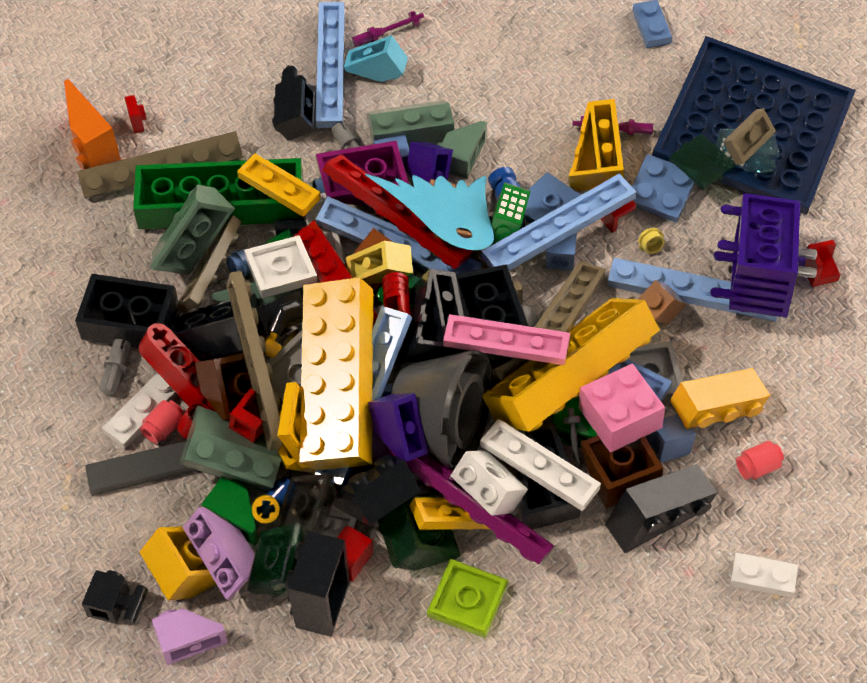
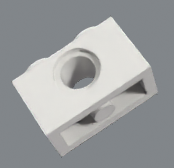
(489, 482)

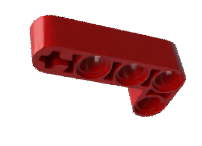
(162, 348)

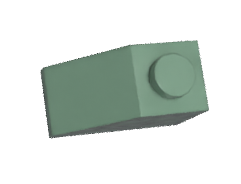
(466, 147)

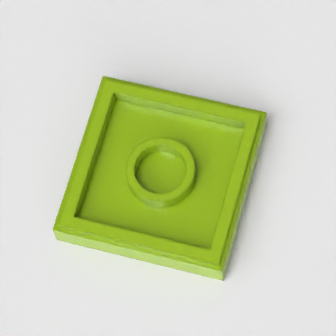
(467, 598)

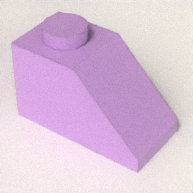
(186, 634)

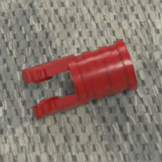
(396, 292)

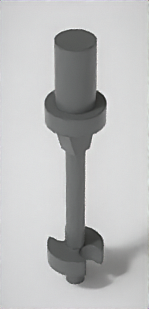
(571, 420)

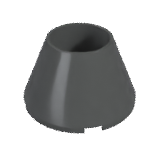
(449, 402)

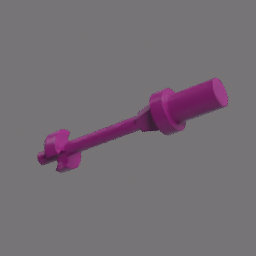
(374, 33)
(629, 127)

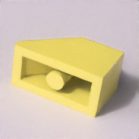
(379, 261)

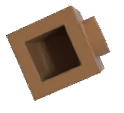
(662, 302)

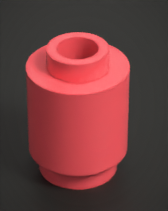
(161, 421)
(760, 460)

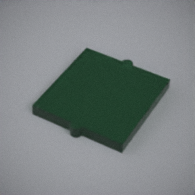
(702, 161)

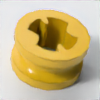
(272, 515)

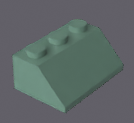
(419, 122)
(191, 231)
(222, 452)

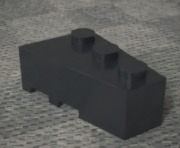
(431, 303)
(539, 504)
(659, 506)

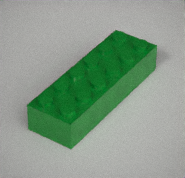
(164, 188)

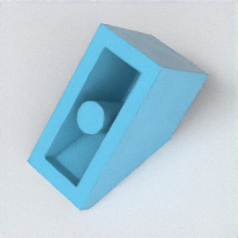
(377, 60)

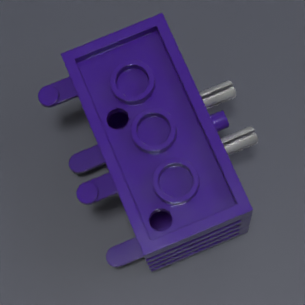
(764, 255)

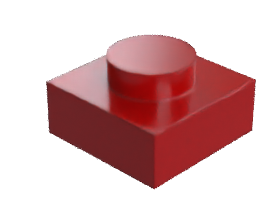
(136, 113)

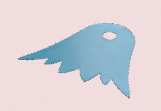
(447, 208)

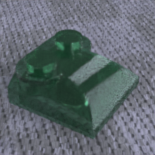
(274, 559)

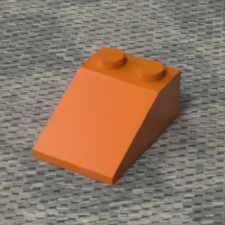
(91, 133)

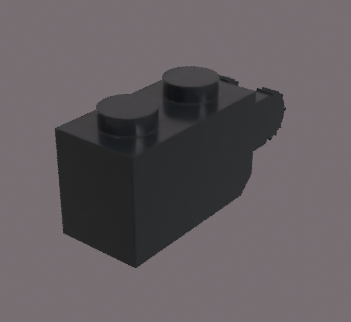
(294, 105)

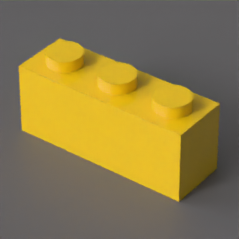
(719, 398)

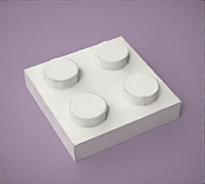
(280, 266)

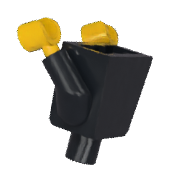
(277, 316)

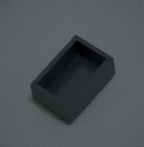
(318, 583)

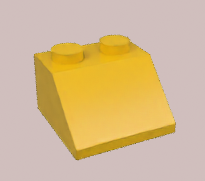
(176, 564)

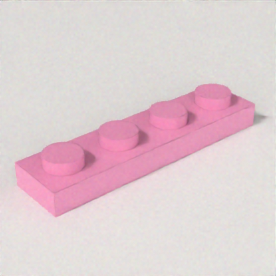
(506, 339)

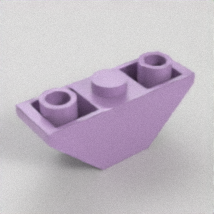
(221, 550)

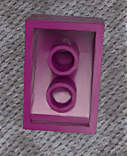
(376, 160)

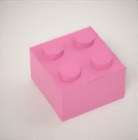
(621, 407)

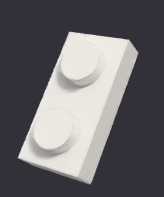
(764, 575)

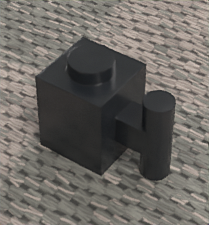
(110, 595)

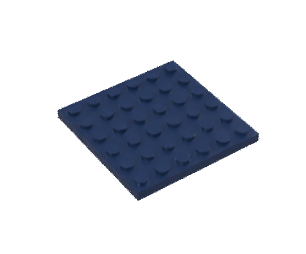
(729, 86)

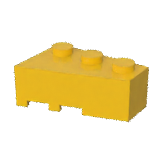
(598, 148)

